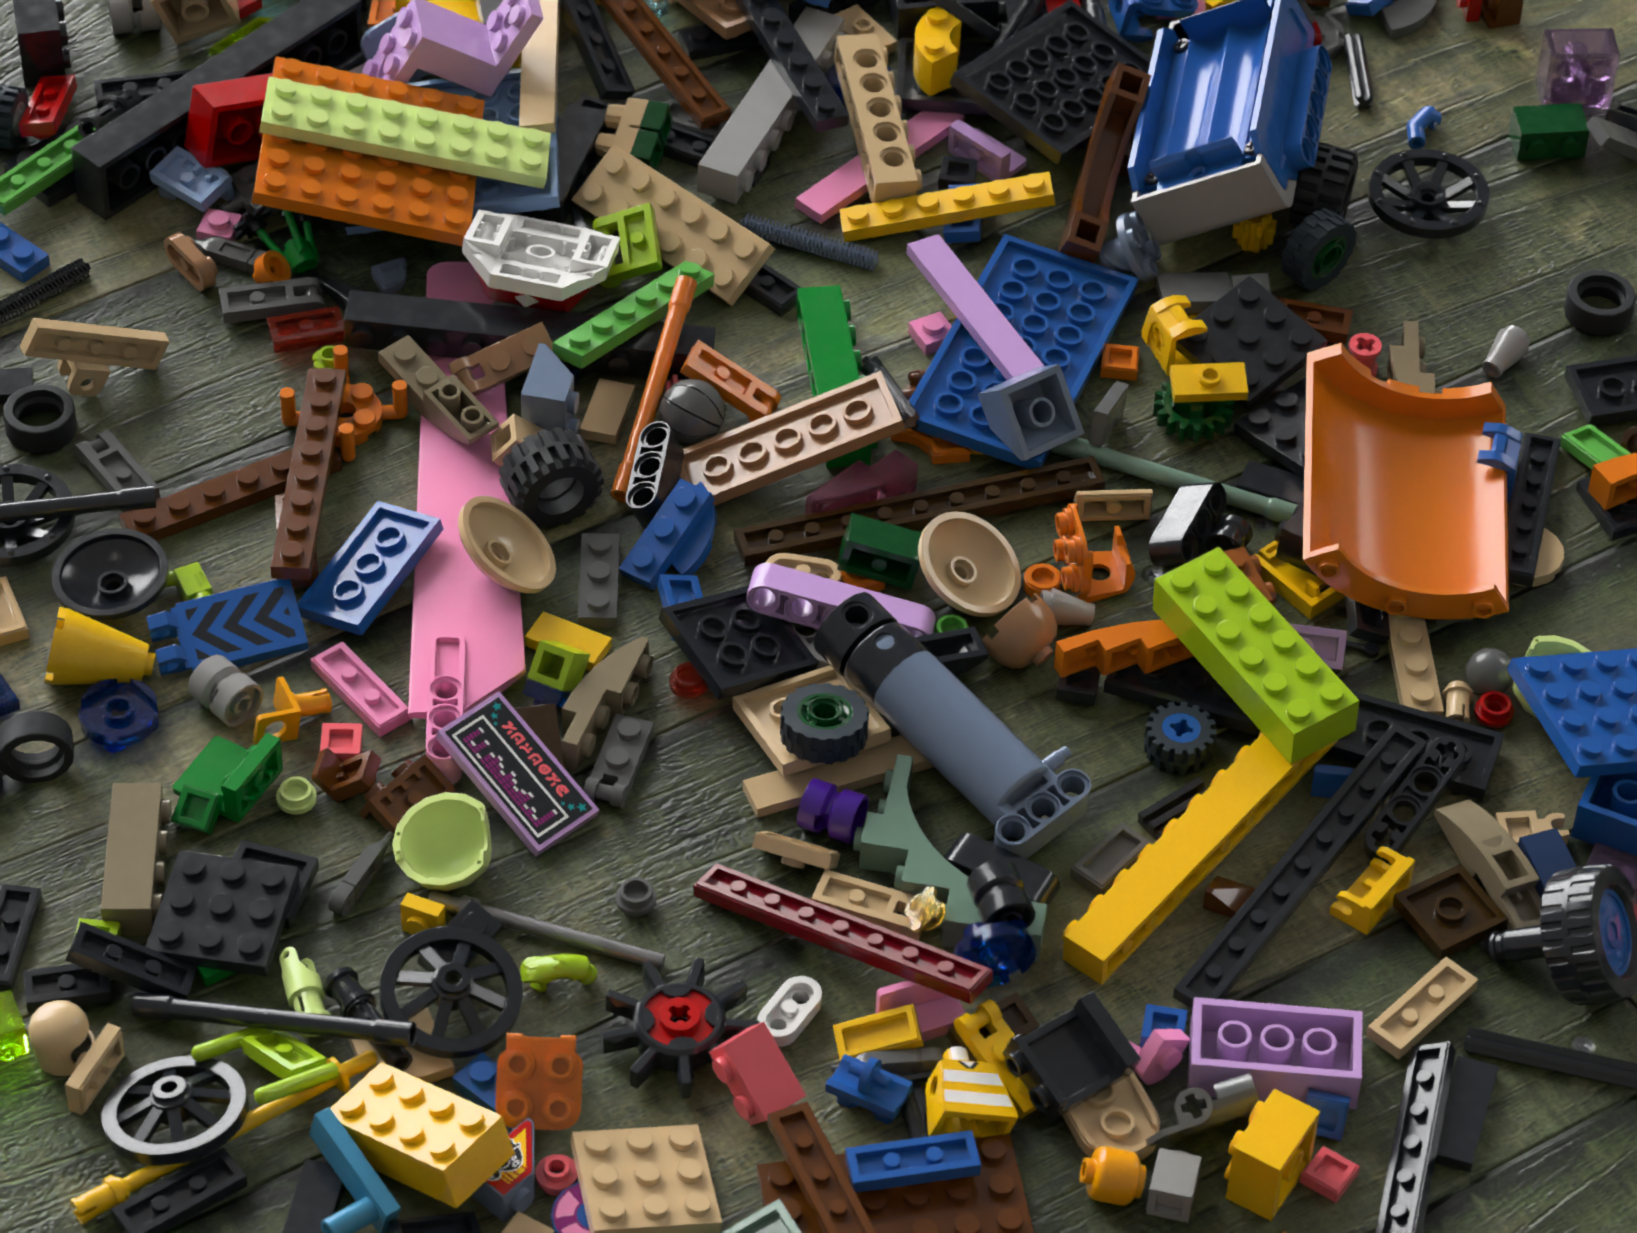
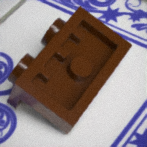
(410, 785)

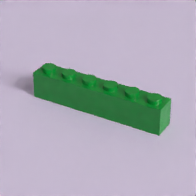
(829, 350)

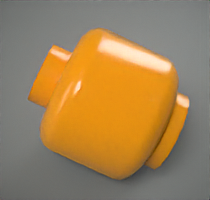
(1113, 1175)

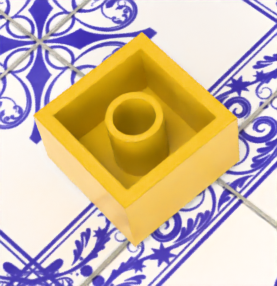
(1271, 1153)

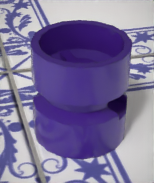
(833, 811)

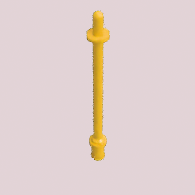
(117, 1189)

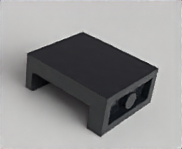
(1071, 1057)

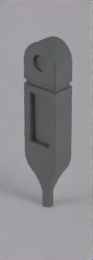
(229, 253)
(359, 876)
(904, 1061)

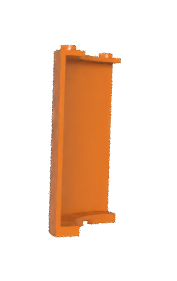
(1397, 492)

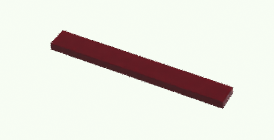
(844, 933)

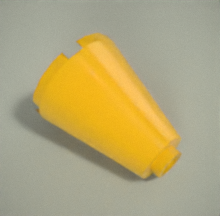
(93, 652)

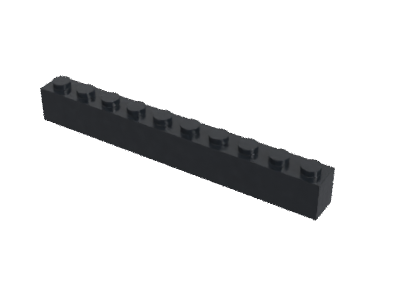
(465, 328)

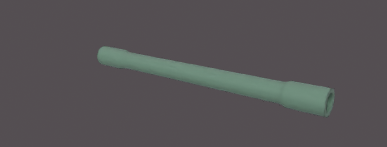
(1271, 508)

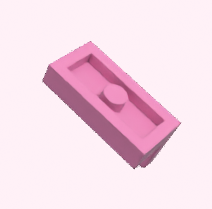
(934, 1009)

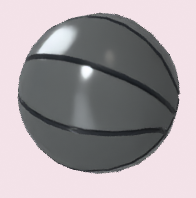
(692, 411)

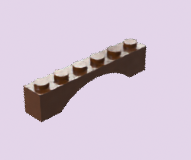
(1109, 139)

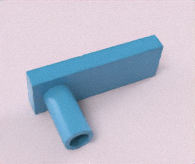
(373, 1200)

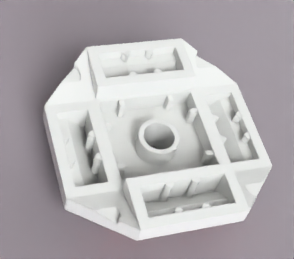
(537, 259)

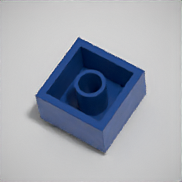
(1609, 812)

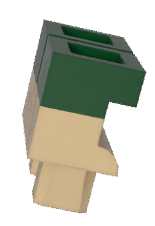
(641, 129)

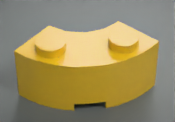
(936, 50)

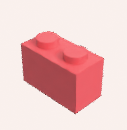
(756, 1074)

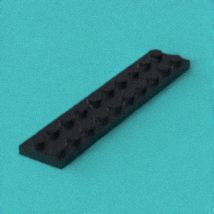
(1194, 684)

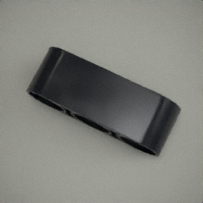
(654, 471)
(1187, 524)
(972, 851)

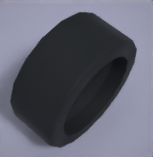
(1594, 320)
(40, 438)
(35, 766)

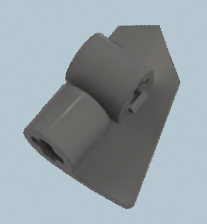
(1234, 1100)

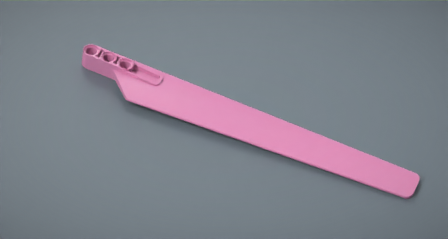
(463, 623)

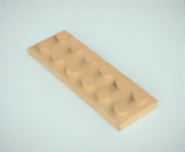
(685, 223)

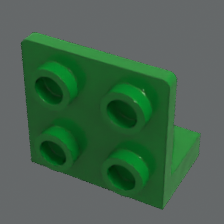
(235, 773)

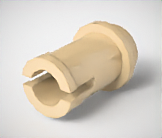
(1457, 699)

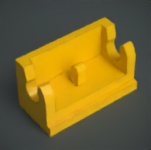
(1374, 891)

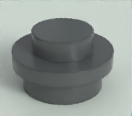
(636, 897)

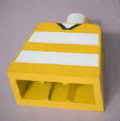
(967, 1097)

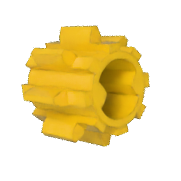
(1255, 232)

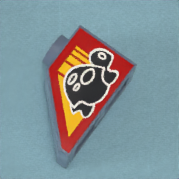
(513, 1184)

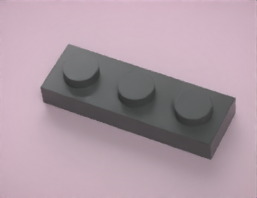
(599, 580)

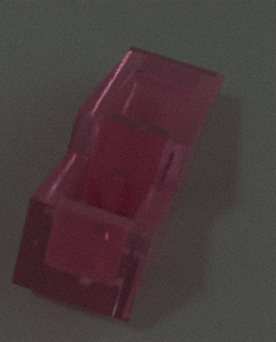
(860, 483)

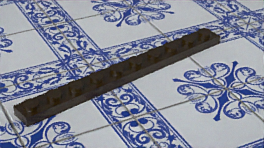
(917, 509)

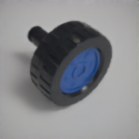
(1582, 934)

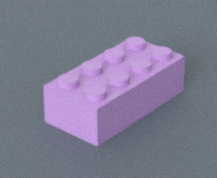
(1276, 1044)

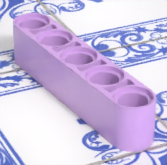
(811, 598)

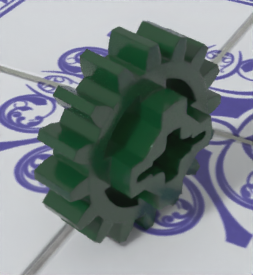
(1191, 418)

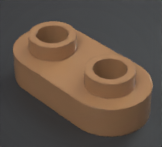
(190, 261)

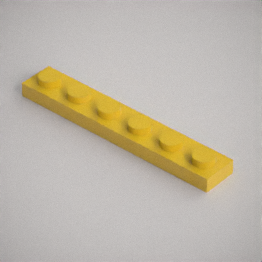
(947, 206)

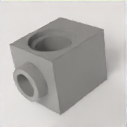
(1173, 1185)

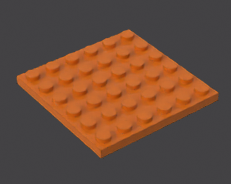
(364, 186)

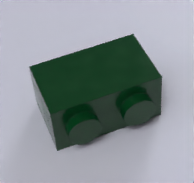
(1548, 131)
(880, 551)

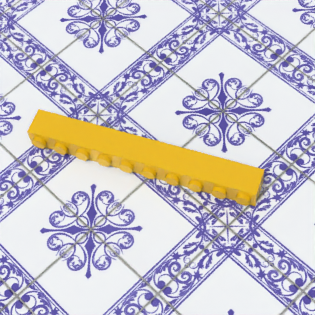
(1181, 858)

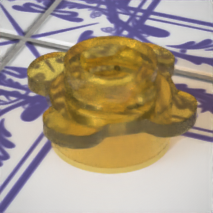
(925, 910)

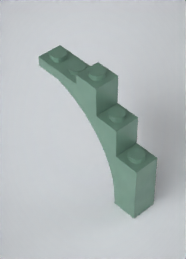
(898, 846)

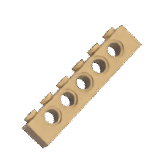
(876, 117)

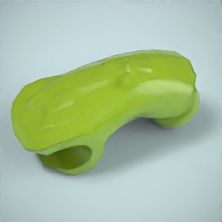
(544, 969)

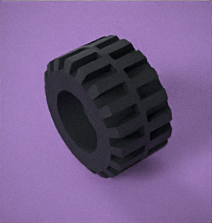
(1325, 184)
(551, 477)

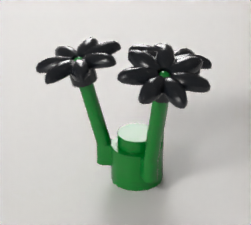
(299, 252)

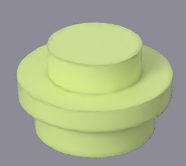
(296, 795)

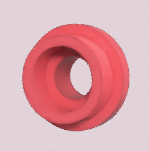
(555, 1183)

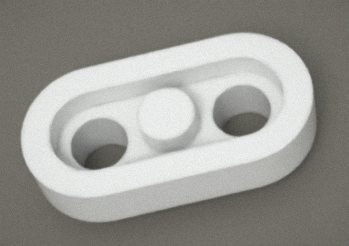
(786, 1014)

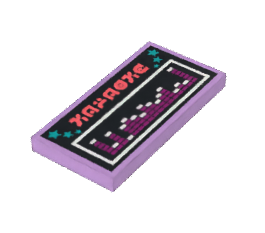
(517, 773)

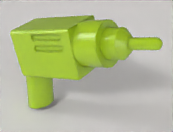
(190, 582)

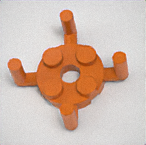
(357, 400)

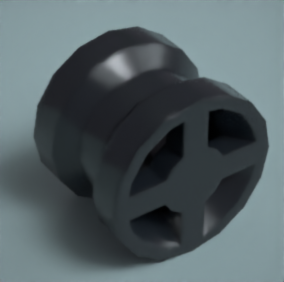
(1230, 533)

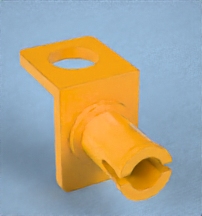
(290, 710)

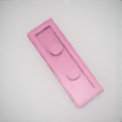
(360, 688)

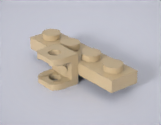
(88, 348)

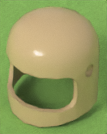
(55, 1033)

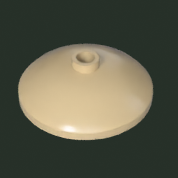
(506, 545)
(969, 564)

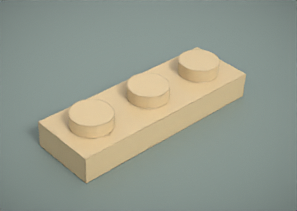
(1422, 1008)

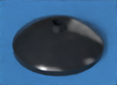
(110, 574)

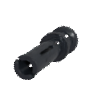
(111, 109)
(348, 998)

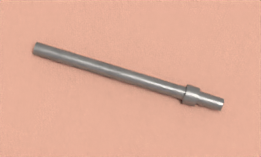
(556, 932)

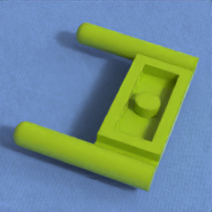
(279, 1053)

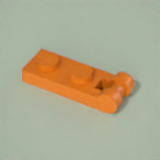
(731, 381)

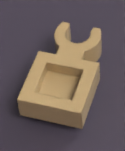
(1526, 823)

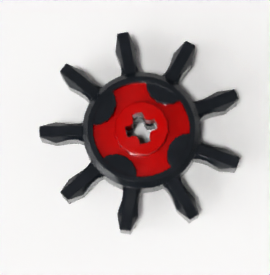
(674, 1024)

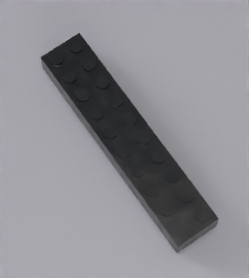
(116, 159)

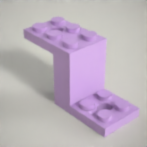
(455, 45)

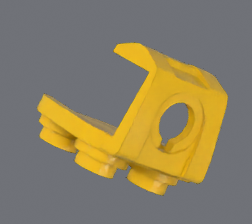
(1166, 324)

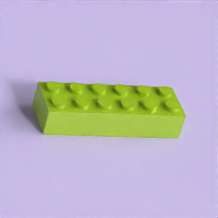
(1255, 655)

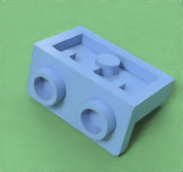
(190, 181)

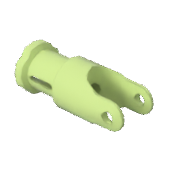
(302, 984)

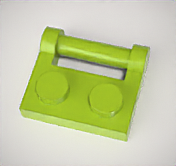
(637, 241)

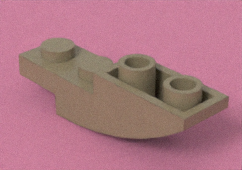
(1405, 363)
(434, 395)
(602, 695)
(1495, 858)

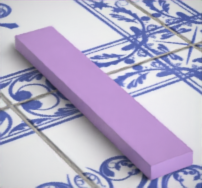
(972, 306)

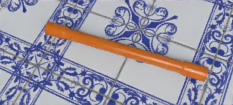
(678, 306)

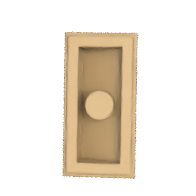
(1114, 504)

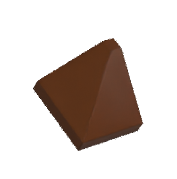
(1226, 896)

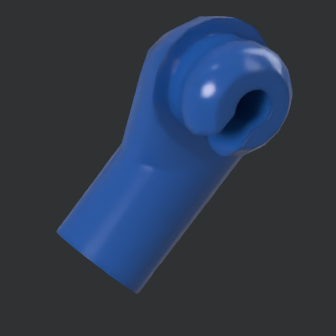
(1424, 118)

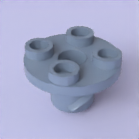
(1131, 249)

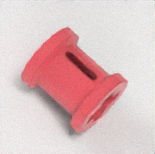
(1365, 349)

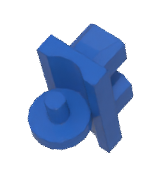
(869, 1087)

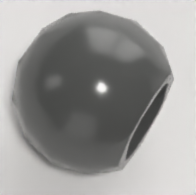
(1488, 671)

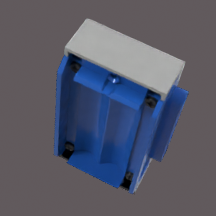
(1228, 116)

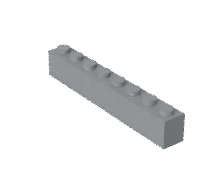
(763, 115)

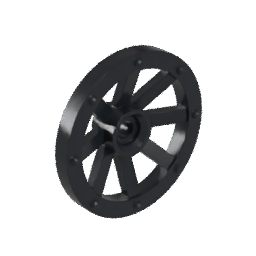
(1428, 199)
(17, 531)
(450, 996)
(172, 1103)

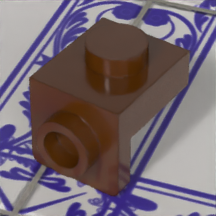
(346, 777)

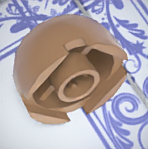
(1024, 635)

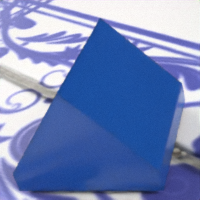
(1328, 779)

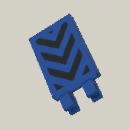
(237, 623)

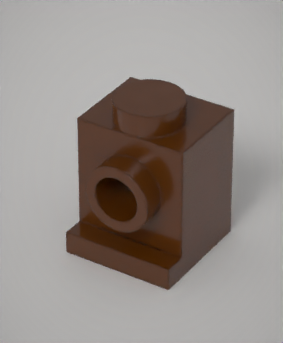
(1501, 12)

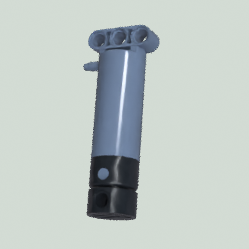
(952, 727)

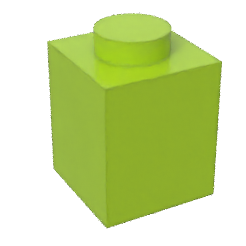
(558, 665)

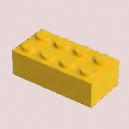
(424, 1134)

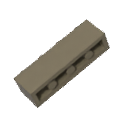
(134, 856)

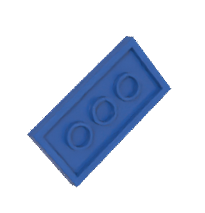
(369, 567)

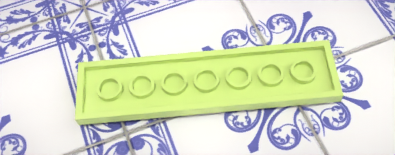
(405, 132)

